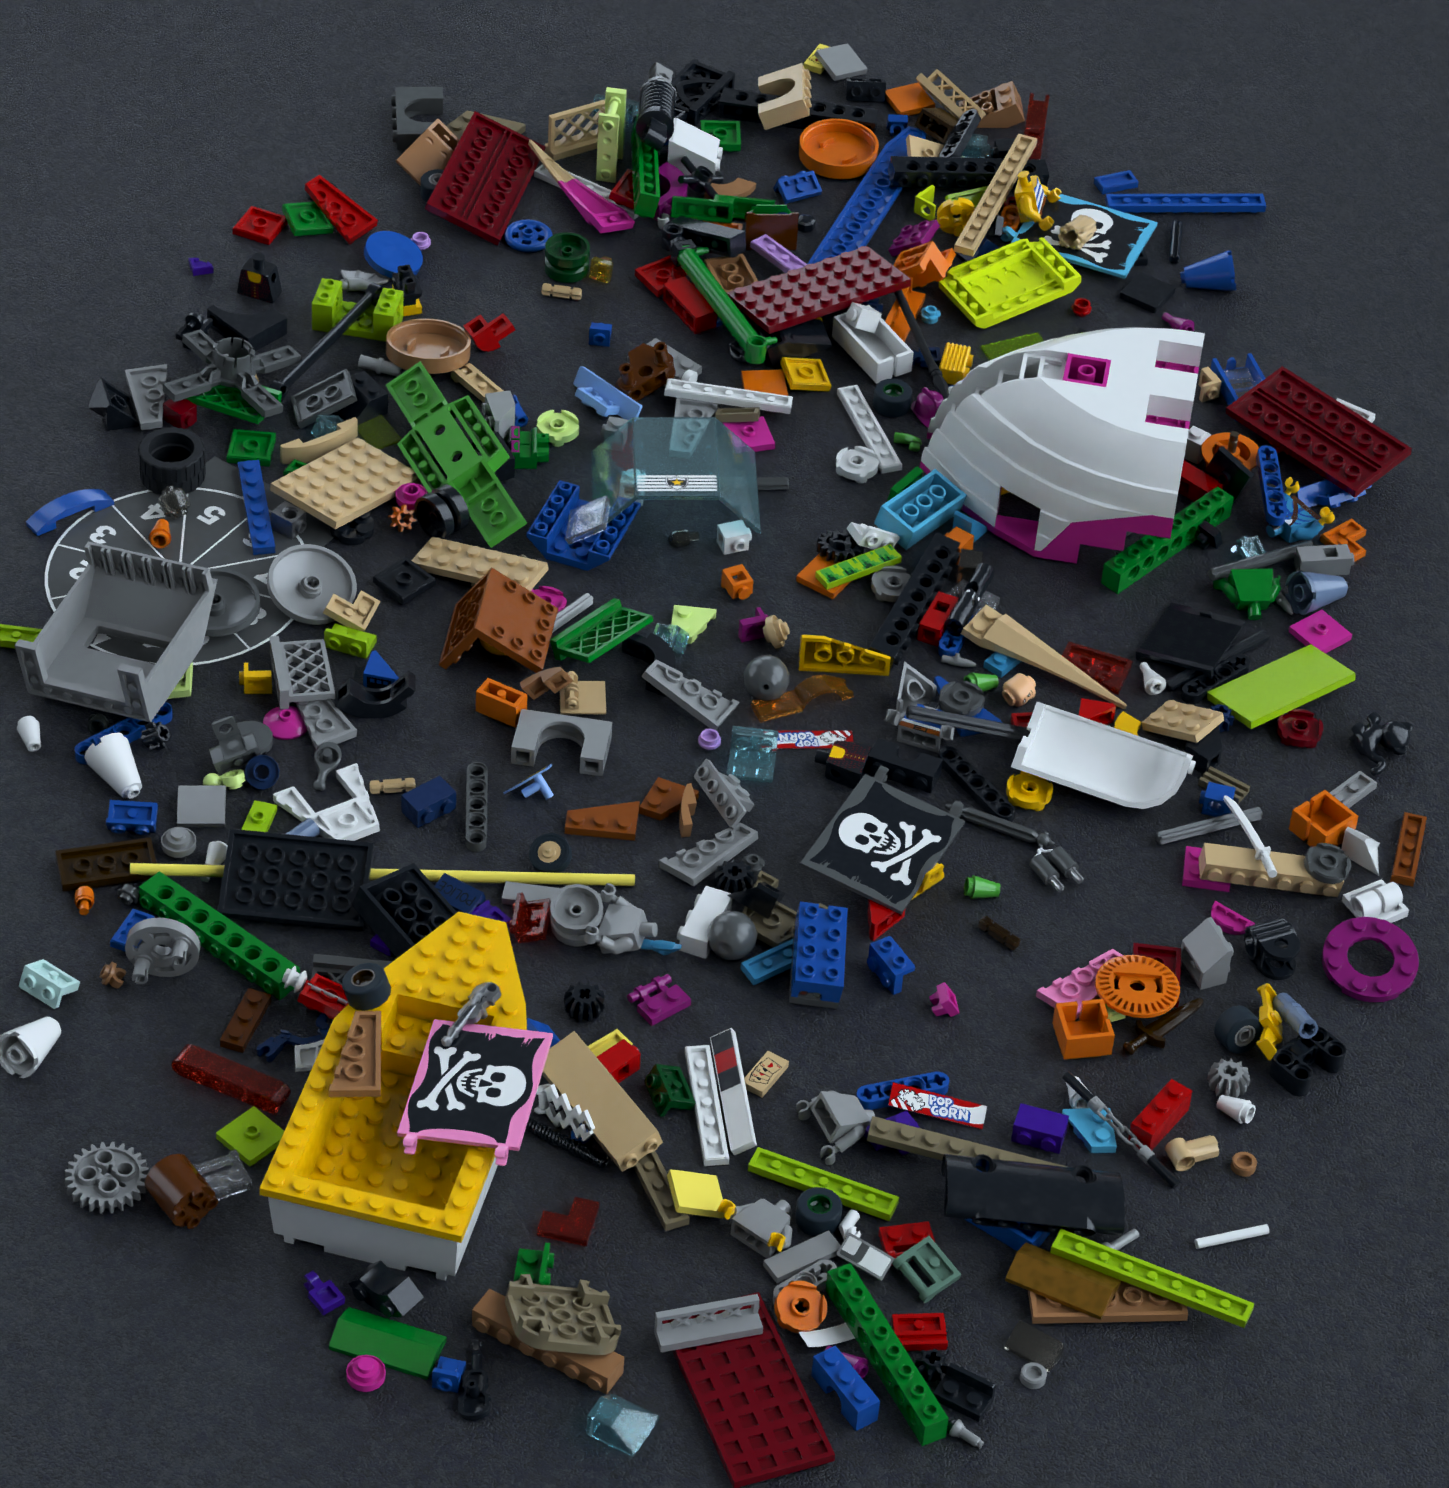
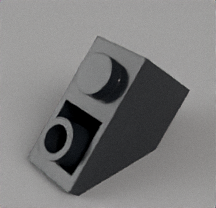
(1206, 751)

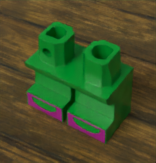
(529, 447)

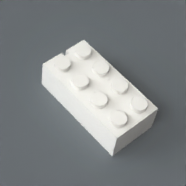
(877, 353)

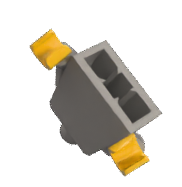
(760, 1224)

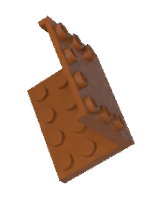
(503, 617)

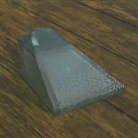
(620, 1423)

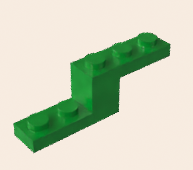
(720, 209)

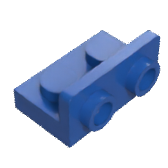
(798, 186)

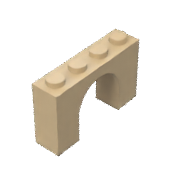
(795, 94)

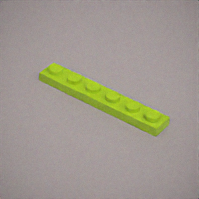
(806, 1177)

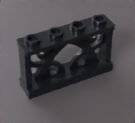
(714, 80)

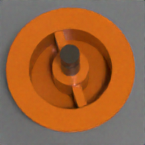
(1238, 445)

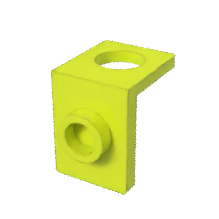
(924, 199)

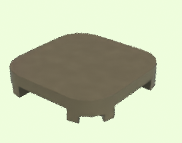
(561, 1317)

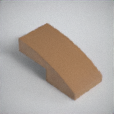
(541, 682)
(687, 809)

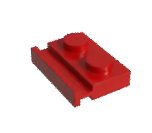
(920, 1331)

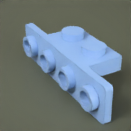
(603, 396)

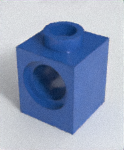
(1213, 799)

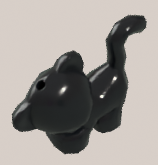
(1392, 735)

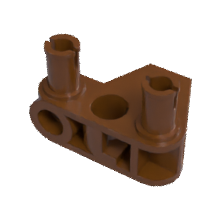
(647, 370)

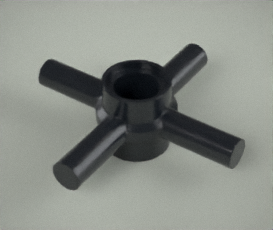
(700, 178)

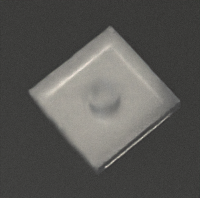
(587, 520)

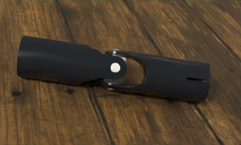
(969, 598)

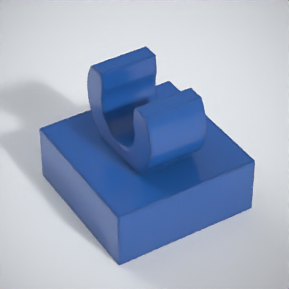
(896, 122)

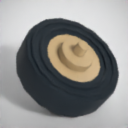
(550, 853)

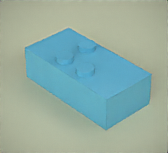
(920, 508)

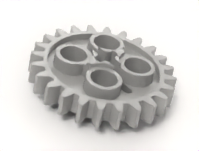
(106, 1177)

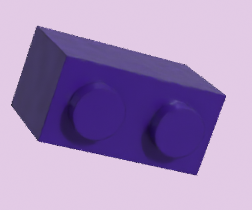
(1040, 1128)

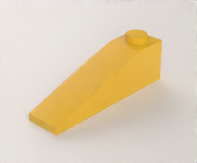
(835, 656)

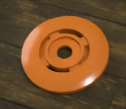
(1141, 970)

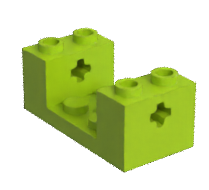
(374, 323)

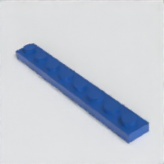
(1186, 203)

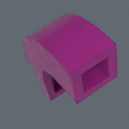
(671, 187)

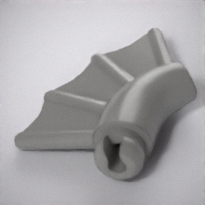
(359, 280)

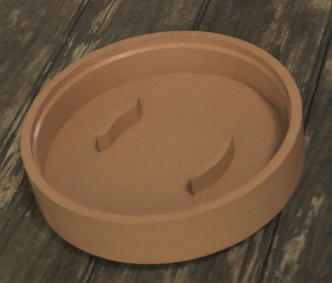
(434, 342)

